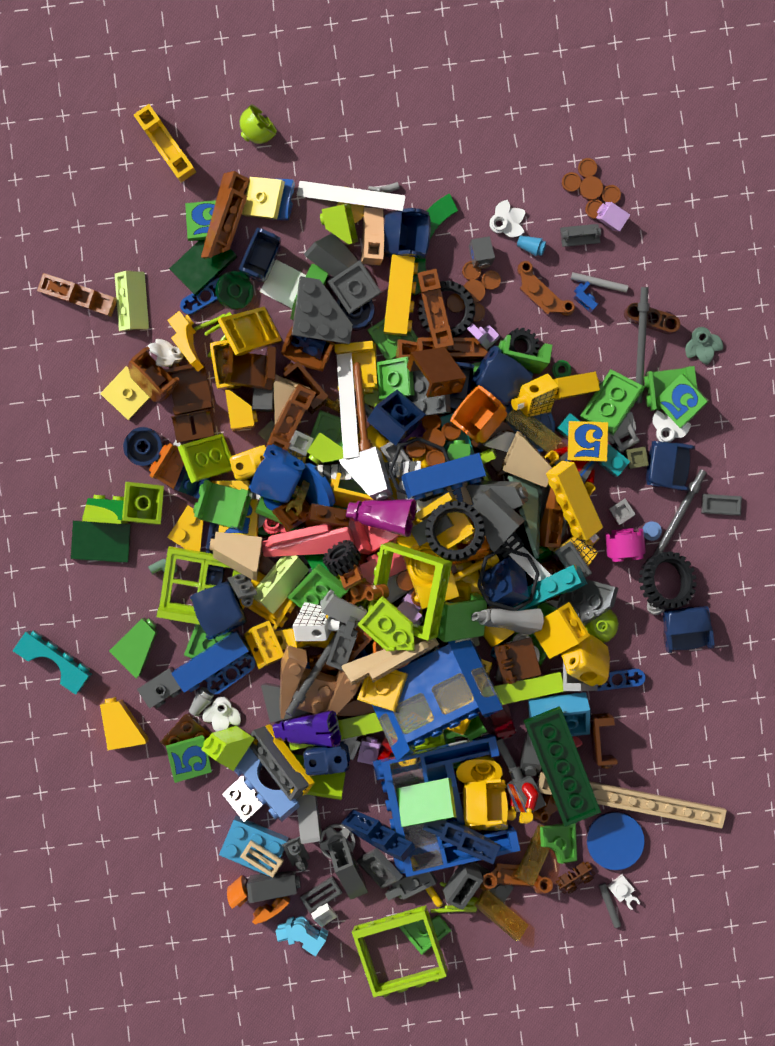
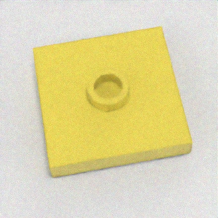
(263, 197)
(125, 394)

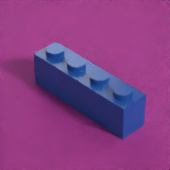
(443, 476)
(210, 661)

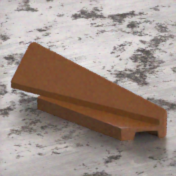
(226, 214)
(463, 349)

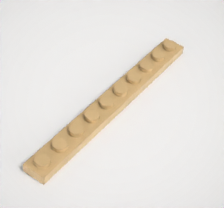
(651, 804)

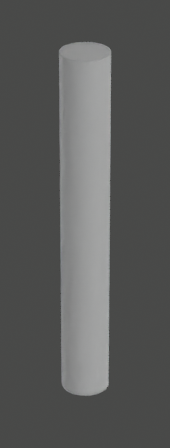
(599, 282)

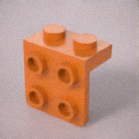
(168, 466)

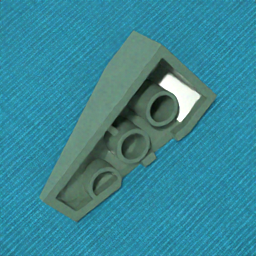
(531, 512)

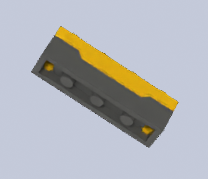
(280, 763)

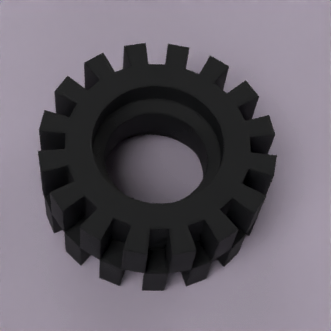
(527, 338)
(341, 557)

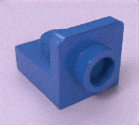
(583, 299)

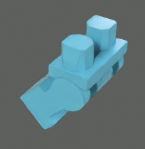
(302, 931)

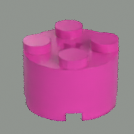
(625, 544)

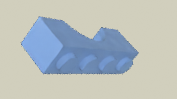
(276, 800)

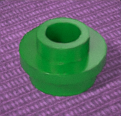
(561, 363)

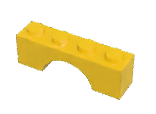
(164, 143)

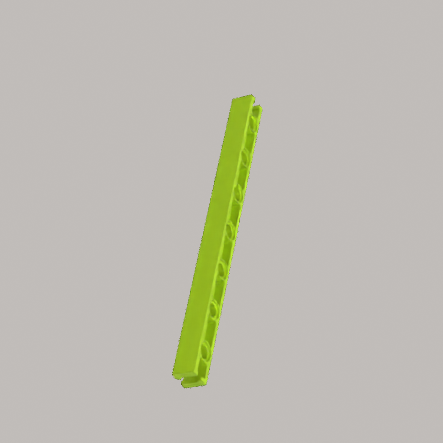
(507, 693)

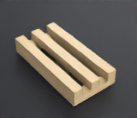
(263, 850)

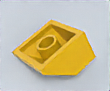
(240, 412)

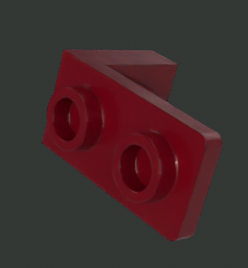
(503, 723)

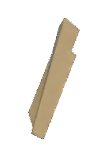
(384, 662)

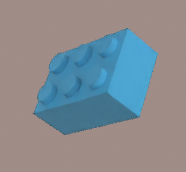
(574, 708)
(240, 836)

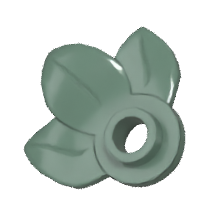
(703, 348)

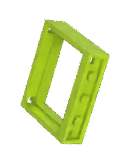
(438, 588)
(389, 922)

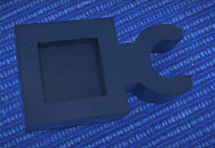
(310, 346)

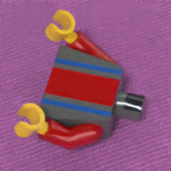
(584, 468)
(524, 796)

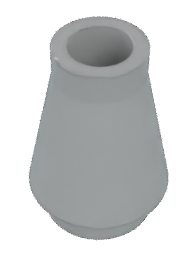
(201, 701)

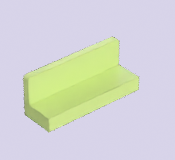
(131, 300)
(280, 582)

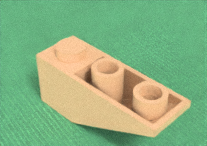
(373, 236)

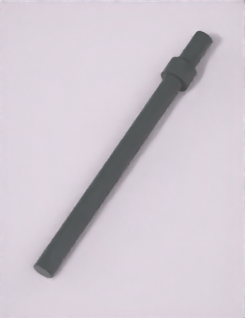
(643, 307)
(694, 488)
(299, 696)

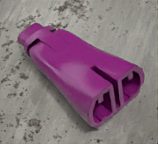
(387, 515)

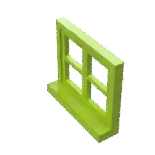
(178, 611)

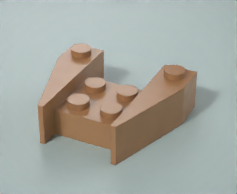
(325, 693)

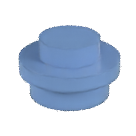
(652, 531)

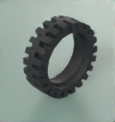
(469, 311)
(441, 511)
(685, 575)

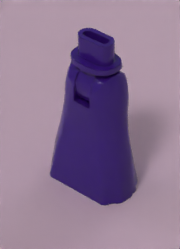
(316, 729)

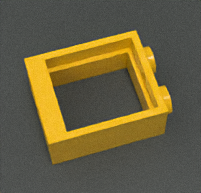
(266, 642)

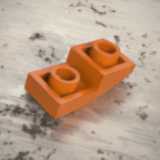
(237, 892)
(266, 912)

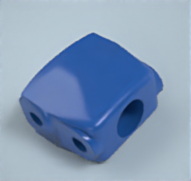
(277, 474)

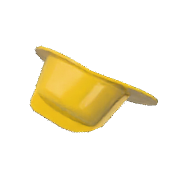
(479, 769)

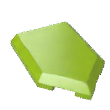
(388, 626)

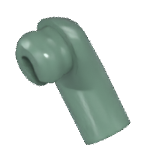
(159, 566)

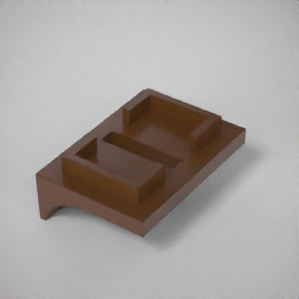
(183, 426)
(289, 519)

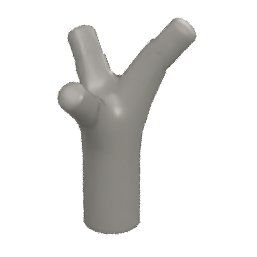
(385, 189)

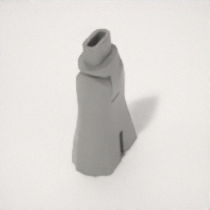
(521, 621)

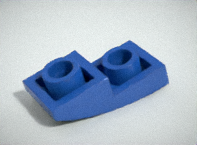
(286, 203)

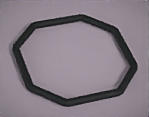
(396, 456)
(533, 587)

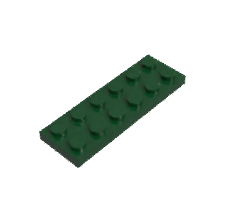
(562, 766)

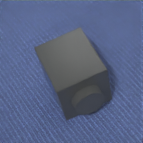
(481, 252)

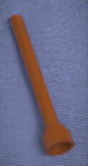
(364, 442)

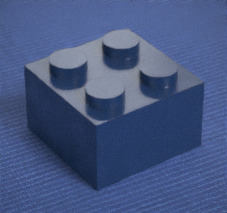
(396, 417)
(505, 584)

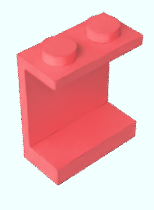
(368, 538)

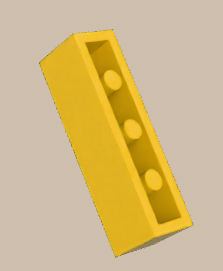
(399, 295)
(574, 500)

